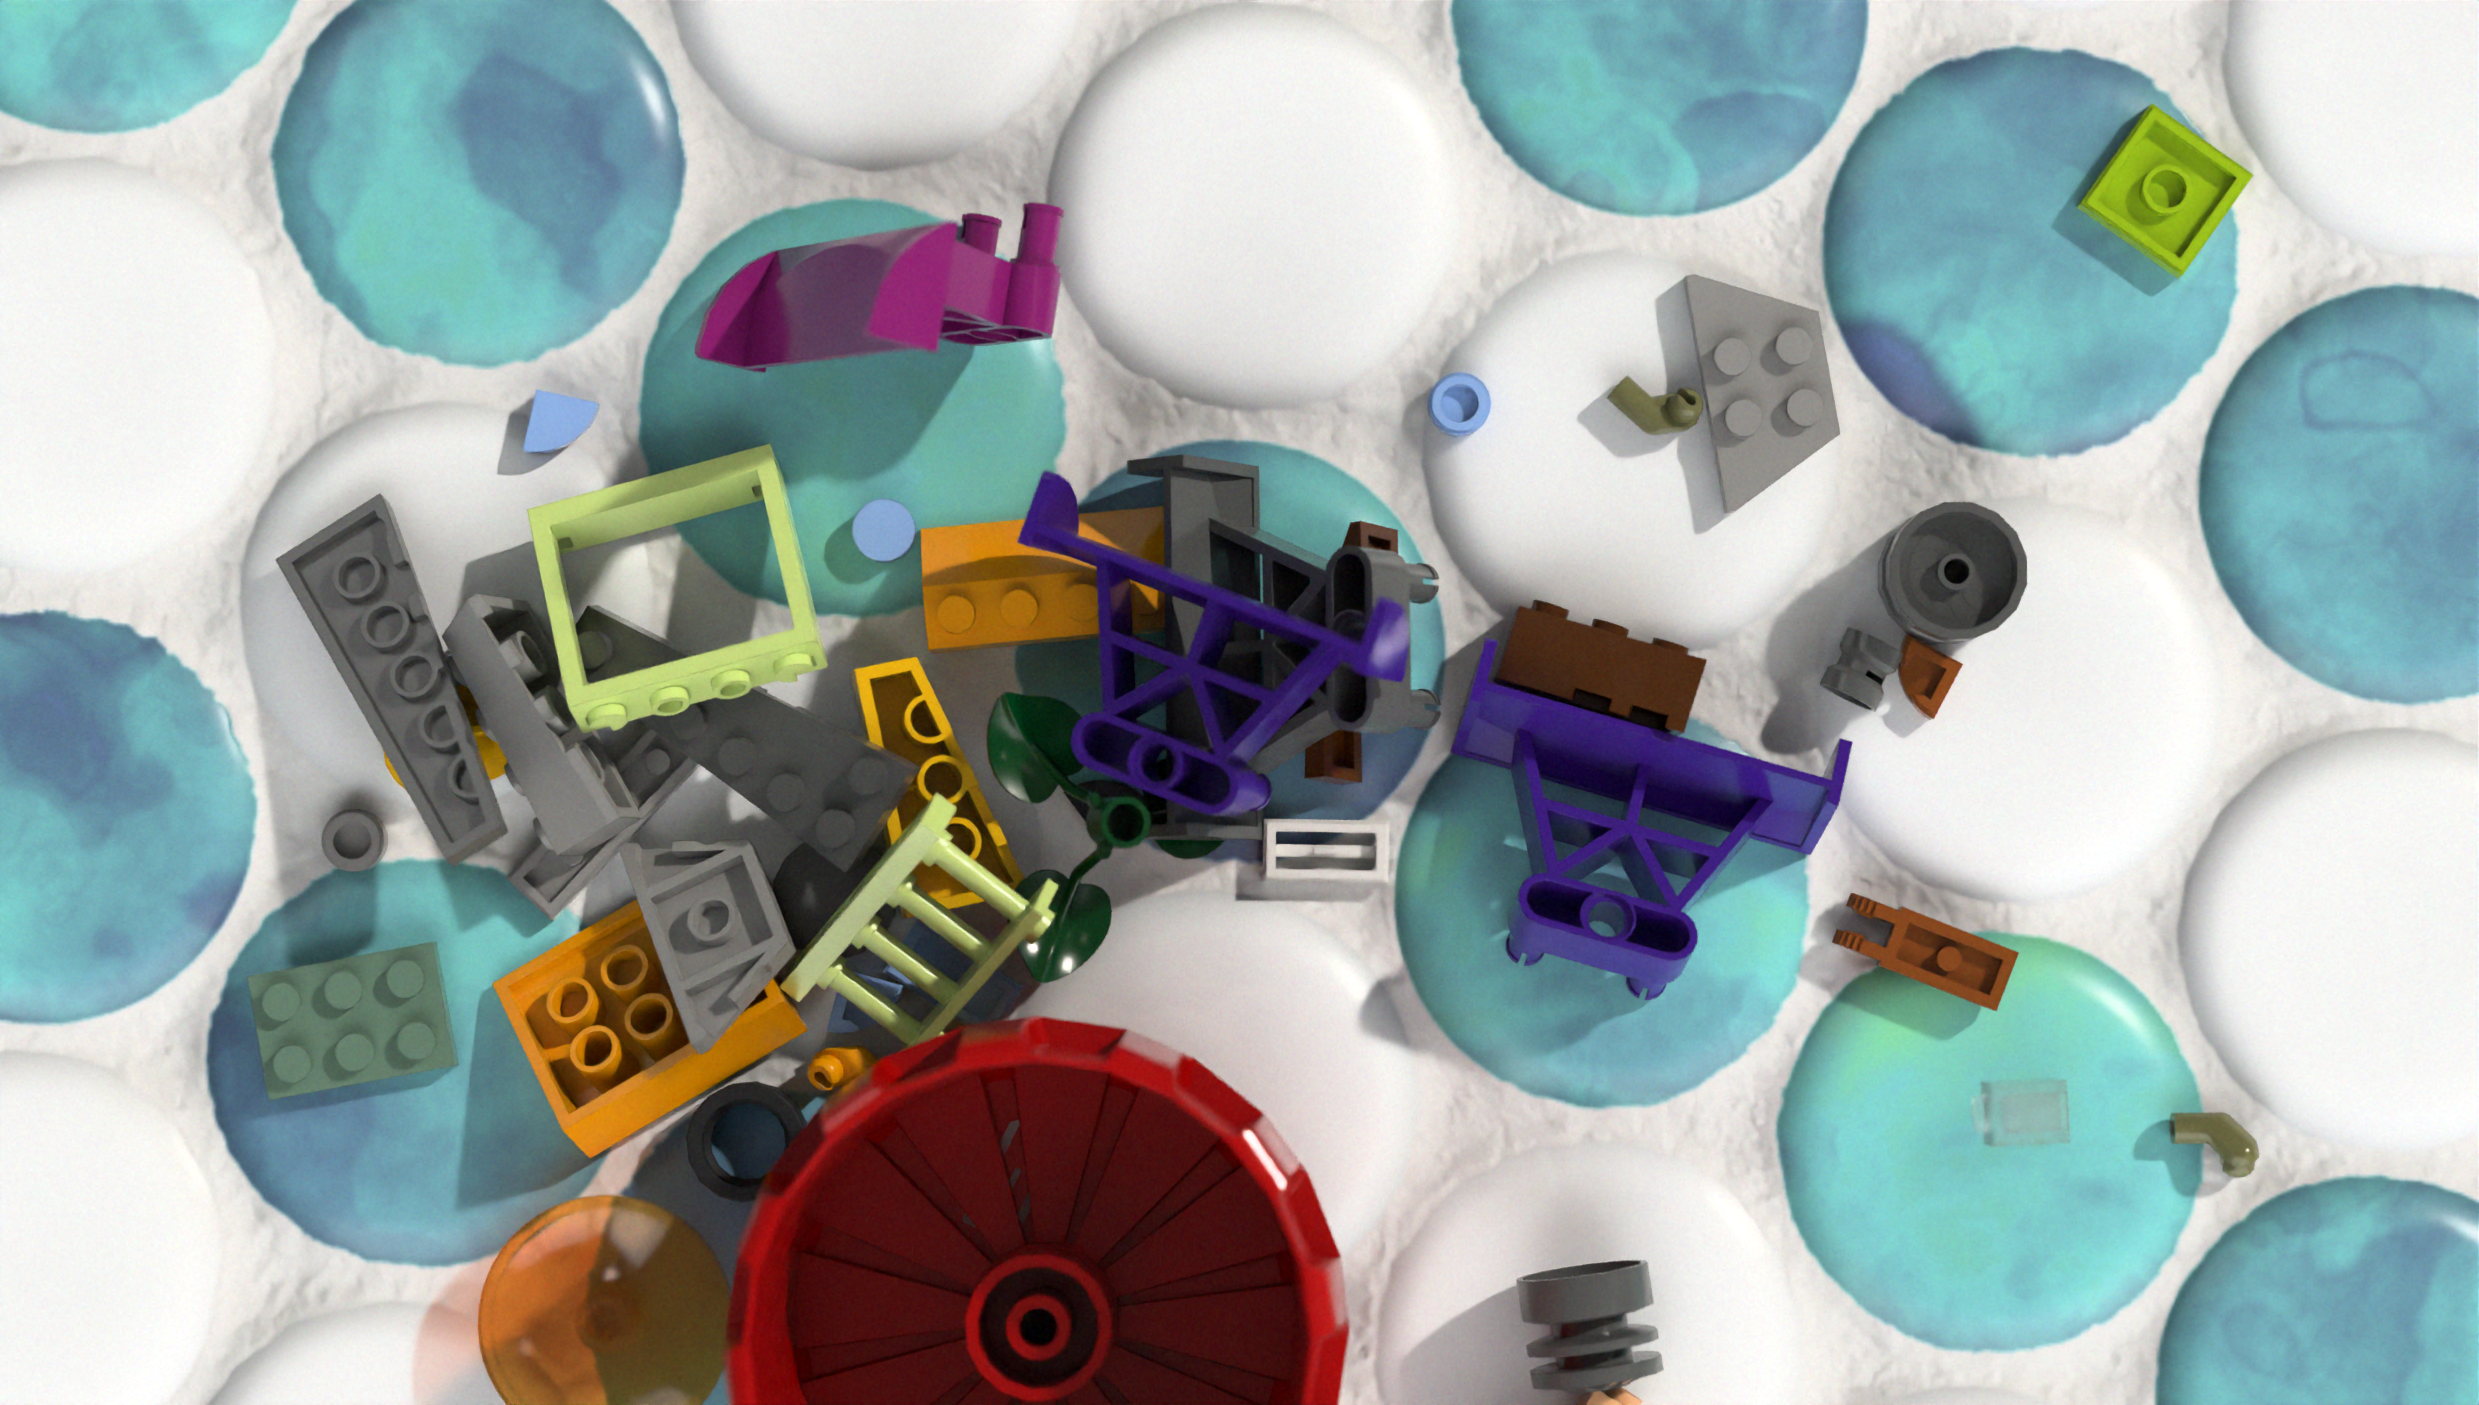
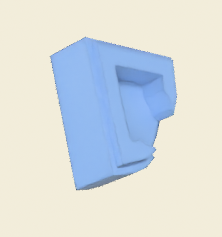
(557, 421)
(849, 1018)

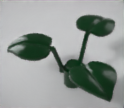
(1029, 759)

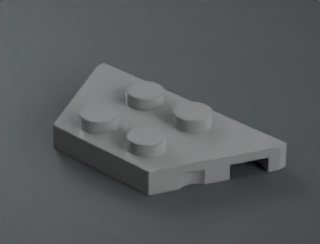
(1760, 384)
(710, 927)

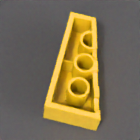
(907, 719)

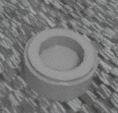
(354, 840)

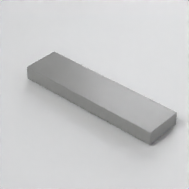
(652, 774)

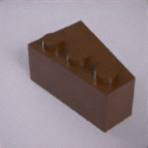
(1600, 668)

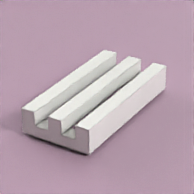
(1272, 850)

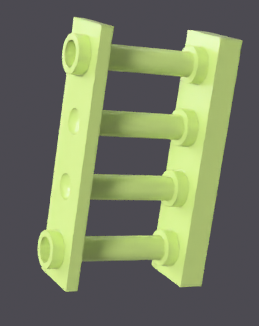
(894, 883)

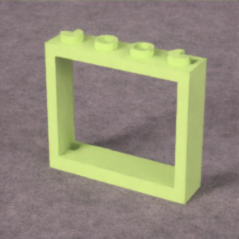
(654, 504)

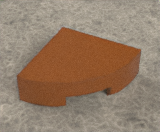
(1925, 675)

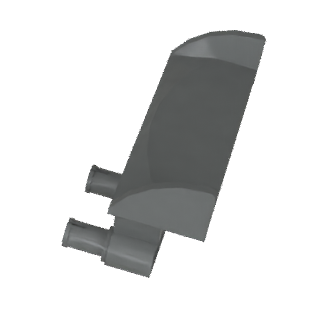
(1218, 539)

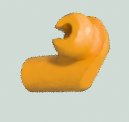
(838, 1066)

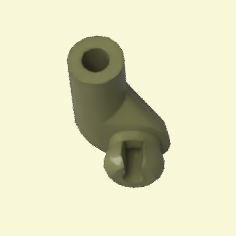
(1657, 413)
(2223, 1134)

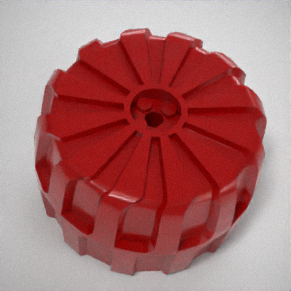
(1156, 1235)

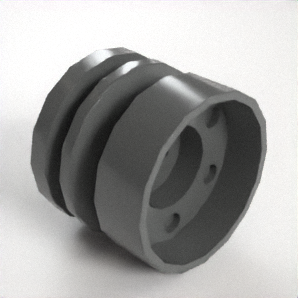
(1589, 1325)

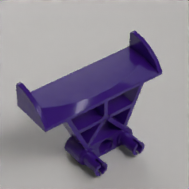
(1127, 749)
(1646, 771)

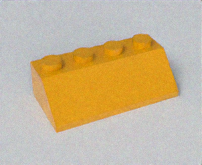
(1000, 593)

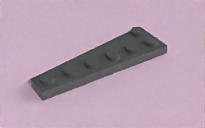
(383, 641)
(780, 757)

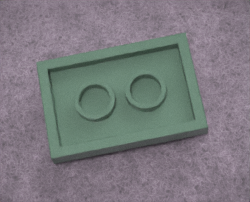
(352, 1020)

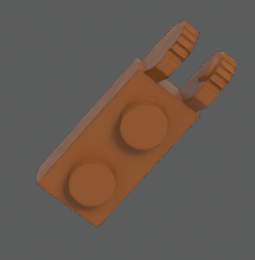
(1933, 953)

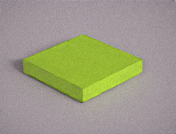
(2165, 191)

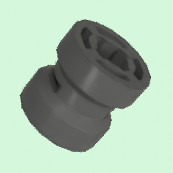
(1861, 669)

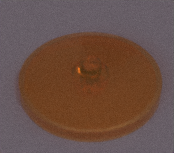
(605, 1308)

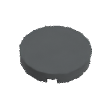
(814, 888)

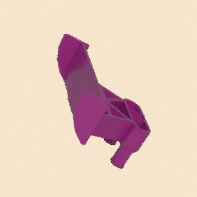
(888, 294)

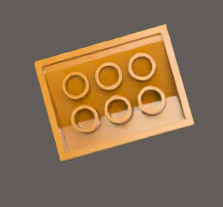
(612, 1037)

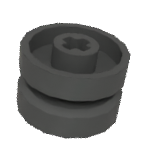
(1984, 593)

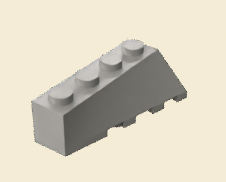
(524, 708)

